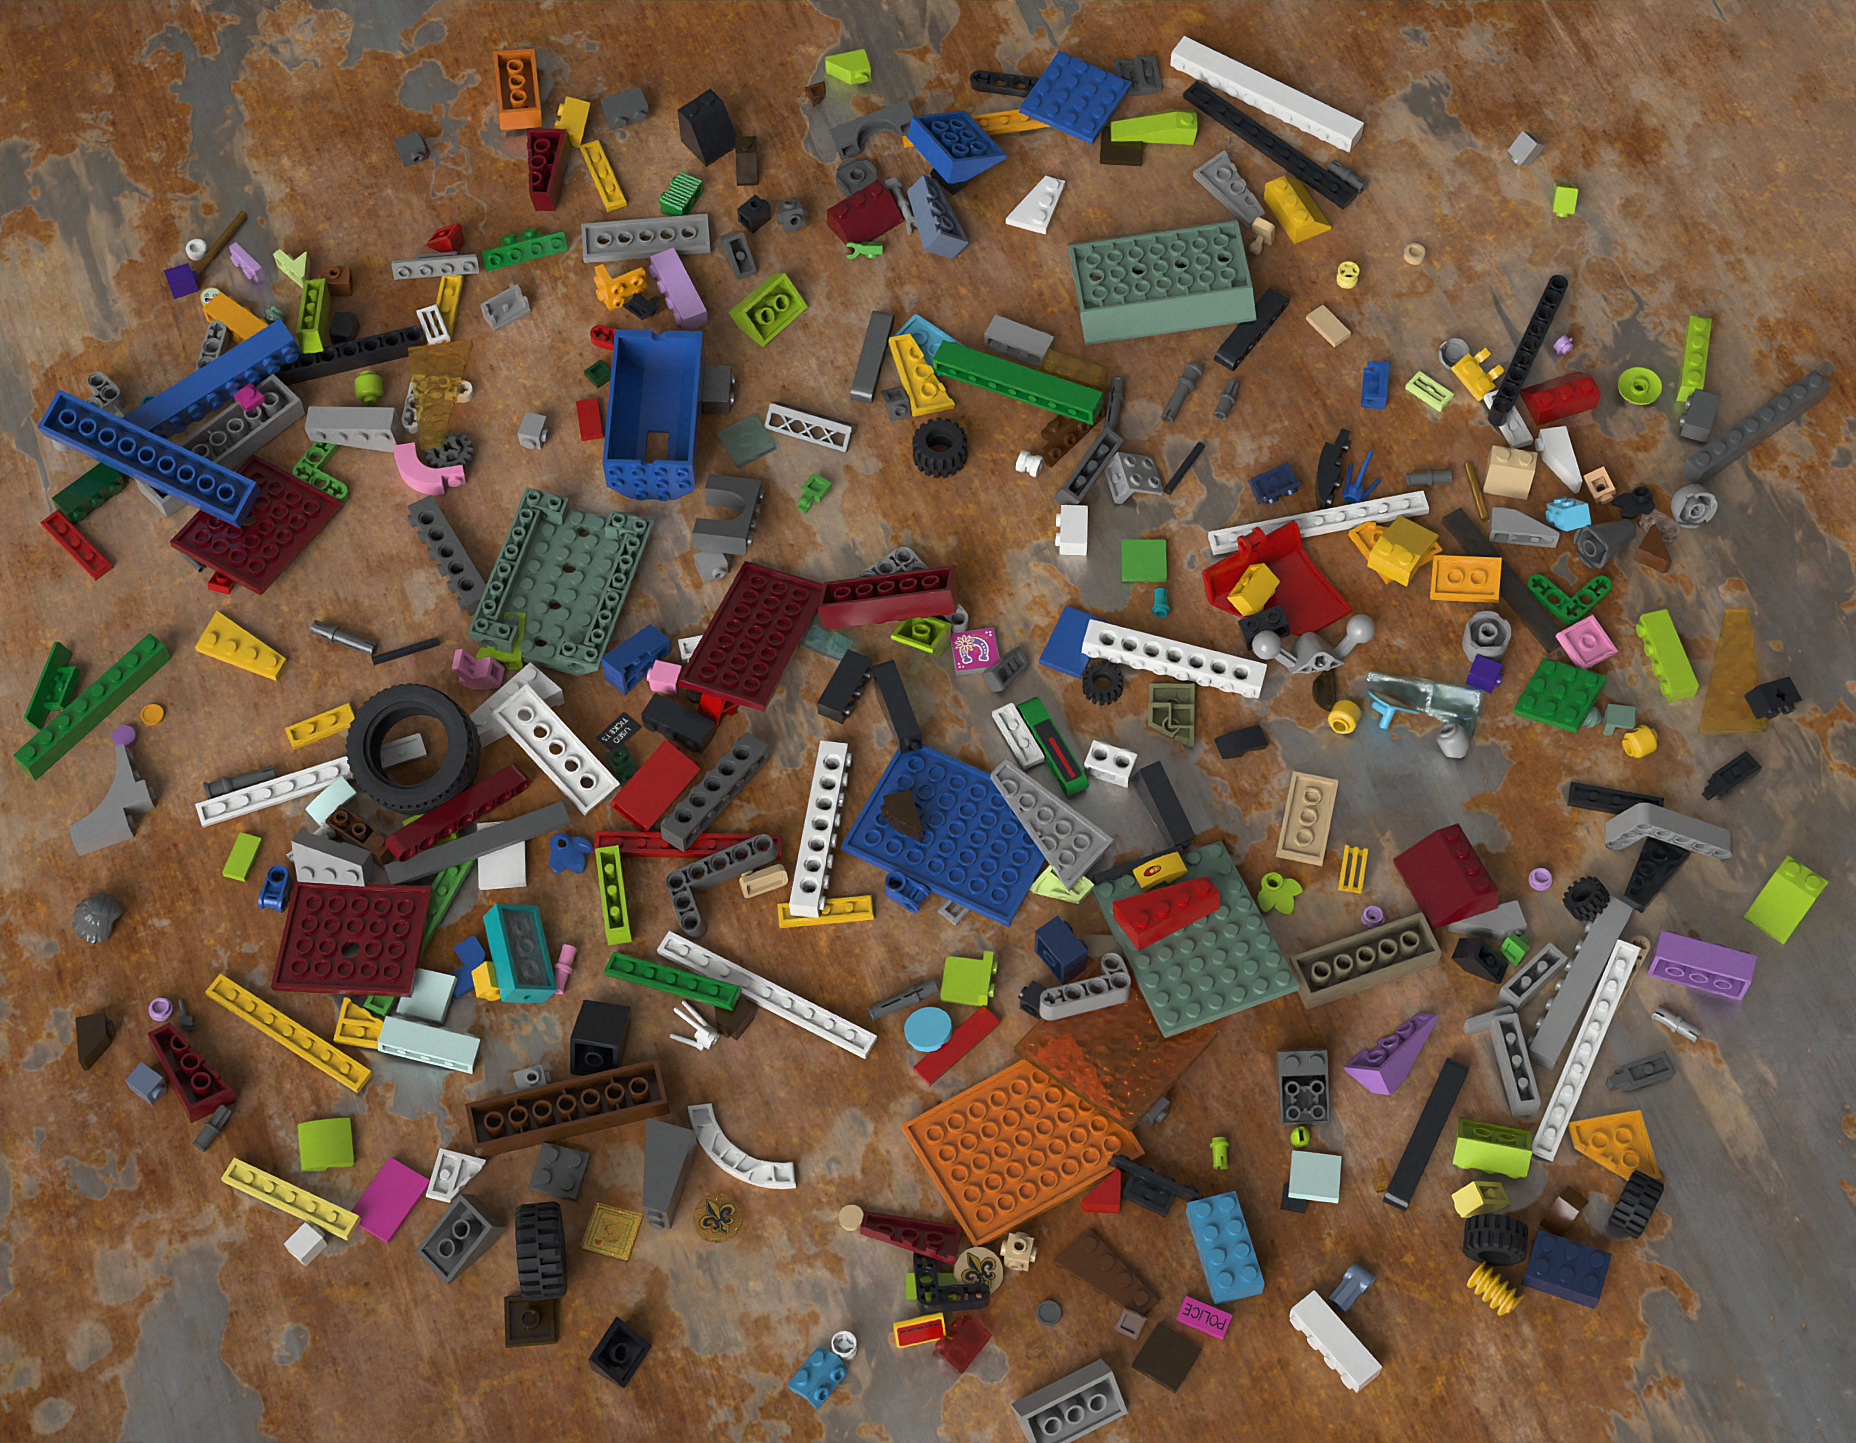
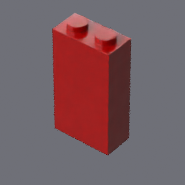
(655, 786)

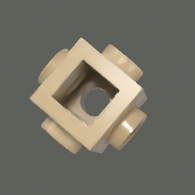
(1020, 1258)

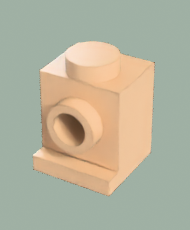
(1596, 479)

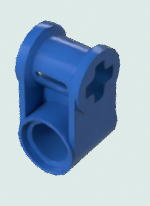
(273, 893)
(909, 894)

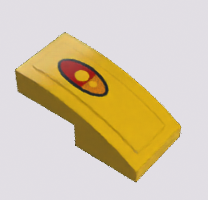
(1157, 870)

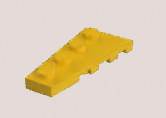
(918, 378)
(238, 647)

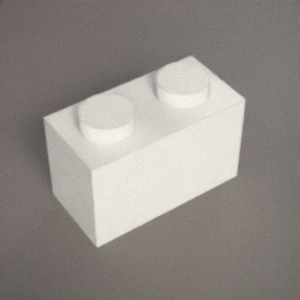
(1073, 529)

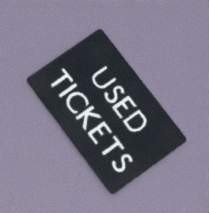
(618, 732)

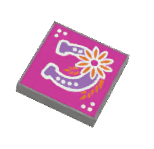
(973, 650)

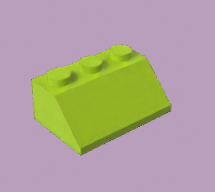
(768, 309)
(1492, 1148)

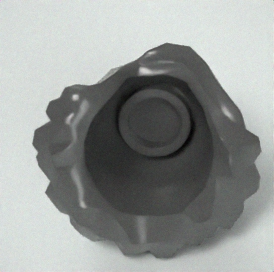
(95, 917)

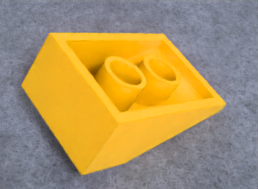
(1401, 550)

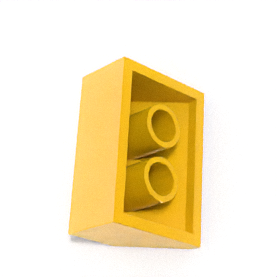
(1295, 209)

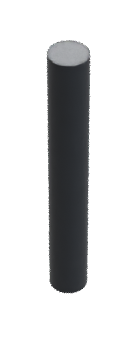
(1184, 468)
(404, 651)

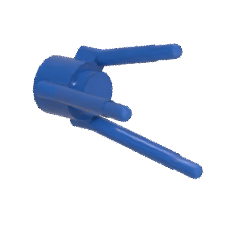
(1355, 492)

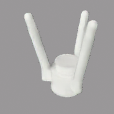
(705, 1035)

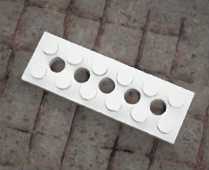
(557, 733)

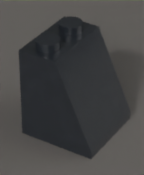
(706, 127)
(599, 1037)

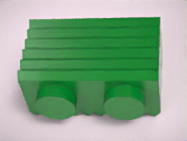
(681, 195)

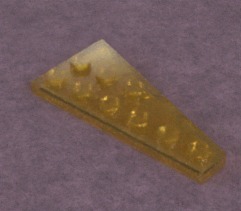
(436, 383)
(1732, 677)

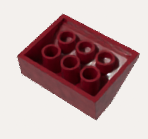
(1447, 878)

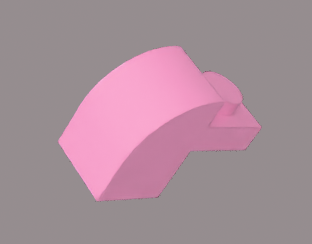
(477, 674)

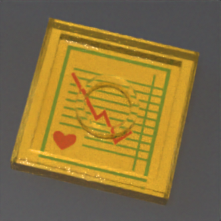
(611, 1232)

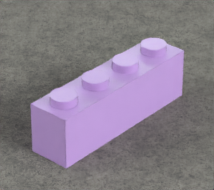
(679, 290)

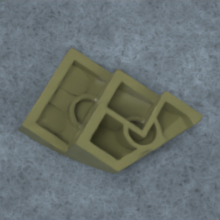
(1173, 710)

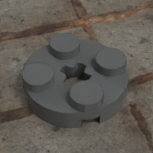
(852, 167)

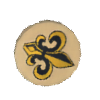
(978, 1266)

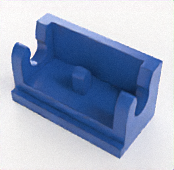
(1375, 385)

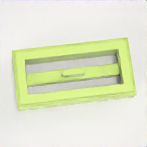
(1427, 393)

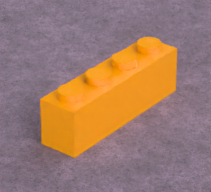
(239, 320)

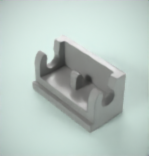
(505, 308)

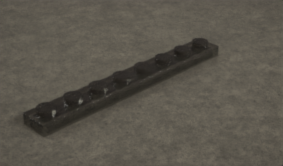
(1511, 587)

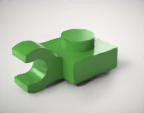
(871, 249)
(813, 489)

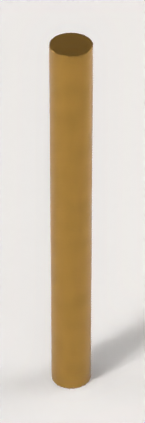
(220, 242)

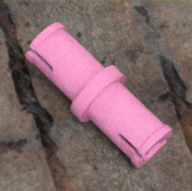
(563, 967)

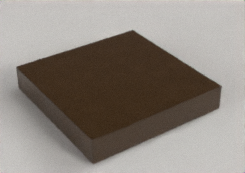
(1119, 152)
(529, 1322)
(1166, 1358)

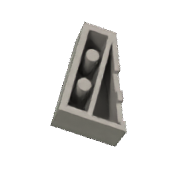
(330, 862)

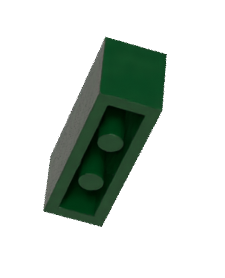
(88, 492)

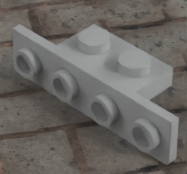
(435, 265)

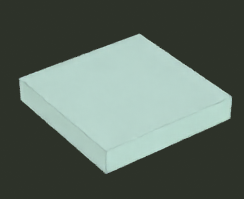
(429, 997)
(1314, 1176)

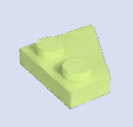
(1050, 885)

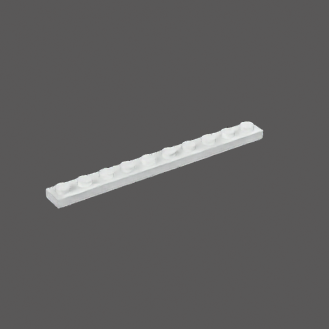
(1328, 519)
(301, 783)
(768, 995)
(1585, 1050)

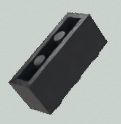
(845, 686)
(678, 723)

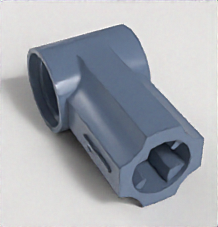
(1355, 1282)

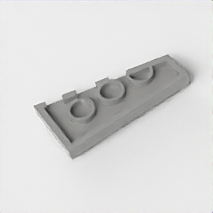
(1225, 184)

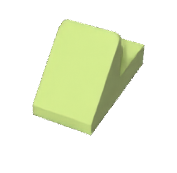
(296, 269)

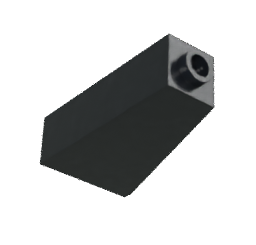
(896, 707)
(1163, 805)

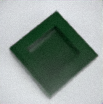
(598, 373)

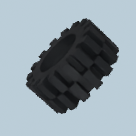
(1102, 671)
(1585, 908)

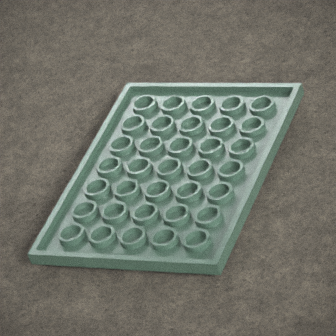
(1210, 965)

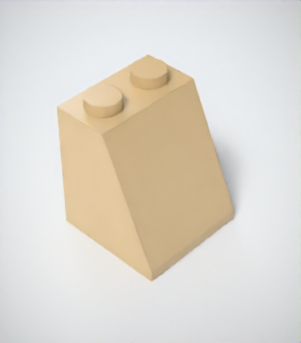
(1509, 472)

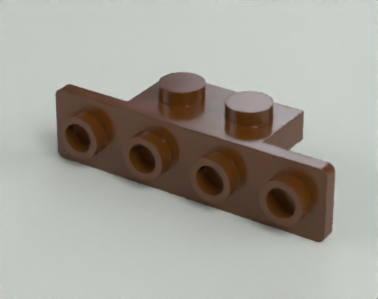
(1063, 435)

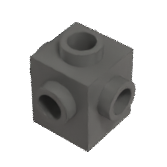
(791, 214)

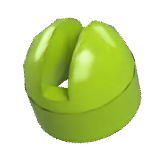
(1295, 1139)

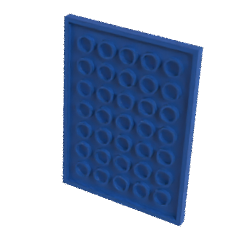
(971, 837)

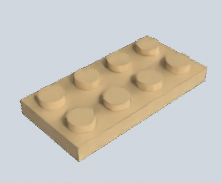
(1307, 818)

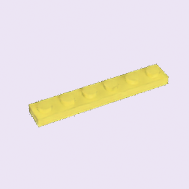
(291, 1199)

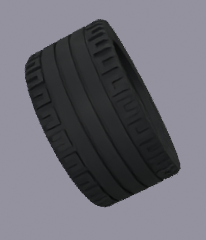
(376, 720)

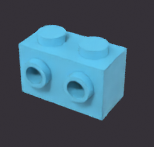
(1568, 513)

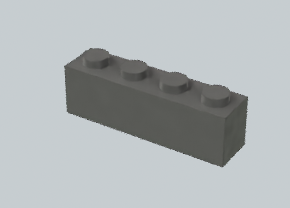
(1088, 468)

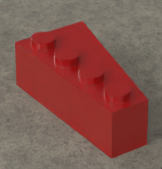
(1166, 910)

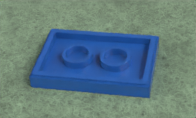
(1066, 643)

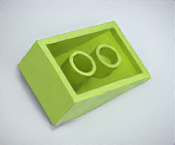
(1786, 899)

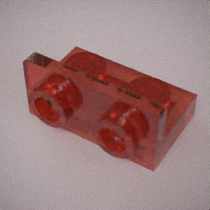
(962, 1343)

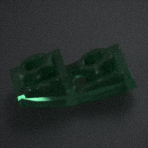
(621, 764)

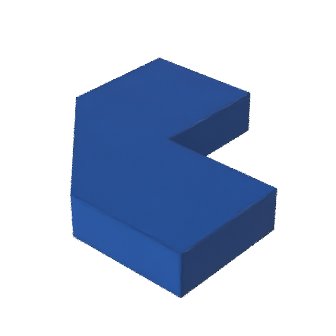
(471, 956)

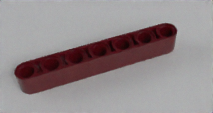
(457, 812)

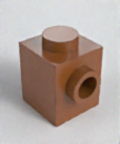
(338, 280)

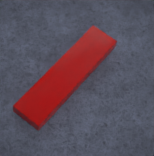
(76, 545)
(961, 1042)

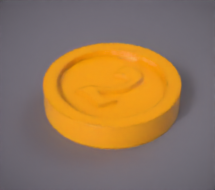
(152, 714)

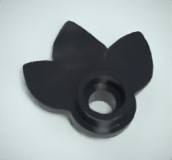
(1635, 503)

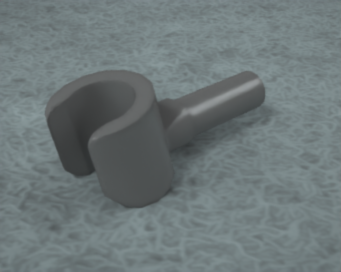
(186, 1022)

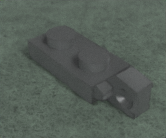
(1641, 1072)

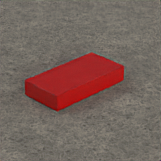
(589, 419)

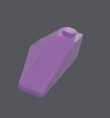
(1390, 1061)

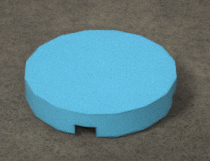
(928, 1029)

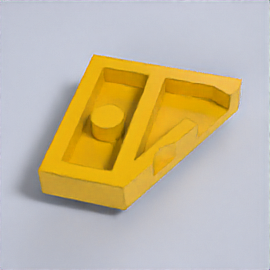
(357, 1026)

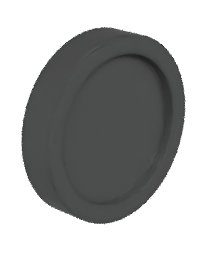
(1048, 1313)

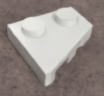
(452, 1174)

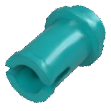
(1160, 605)

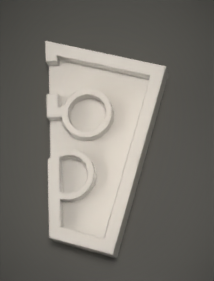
(1038, 206)

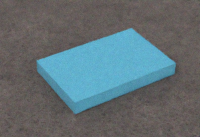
(926, 336)

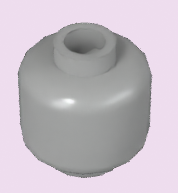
(1453, 740)

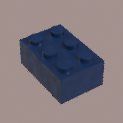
(1566, 1269)

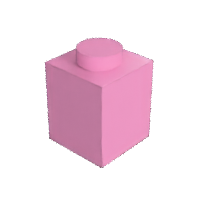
(664, 677)

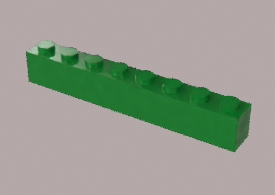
(1018, 382)
(92, 706)

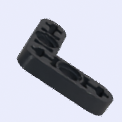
(939, 1294)

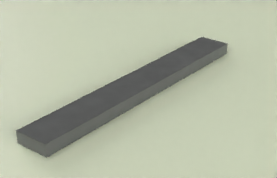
(478, 844)

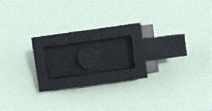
(1731, 776)

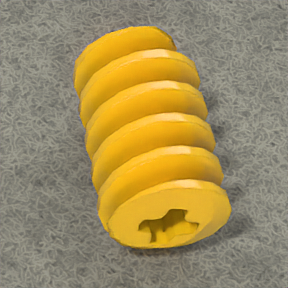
(1494, 1290)

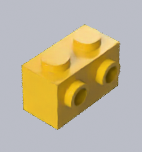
(573, 119)
(1253, 589)

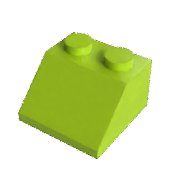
(924, 634)

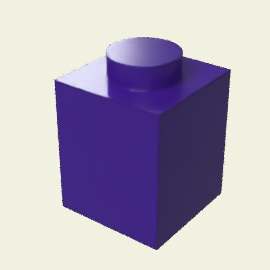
(182, 280)
(1485, 674)

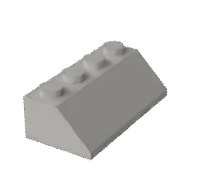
(1071, 1406)

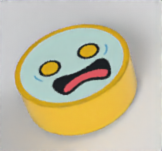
(208, 294)

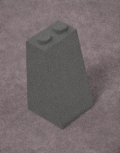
(667, 1165)

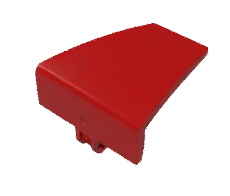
(1303, 591)

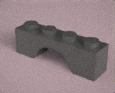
(851, 135)

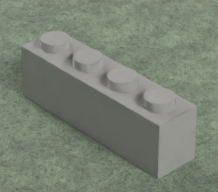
(1514, 1065)

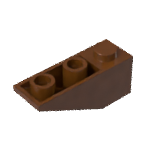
(360, 834)

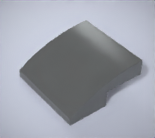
(1141, 72)

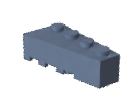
(935, 219)

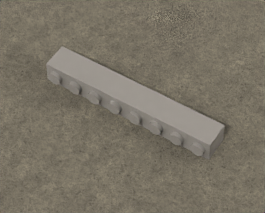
(1578, 985)

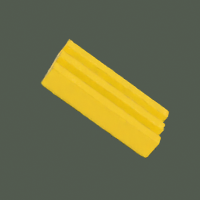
(1355, 852)

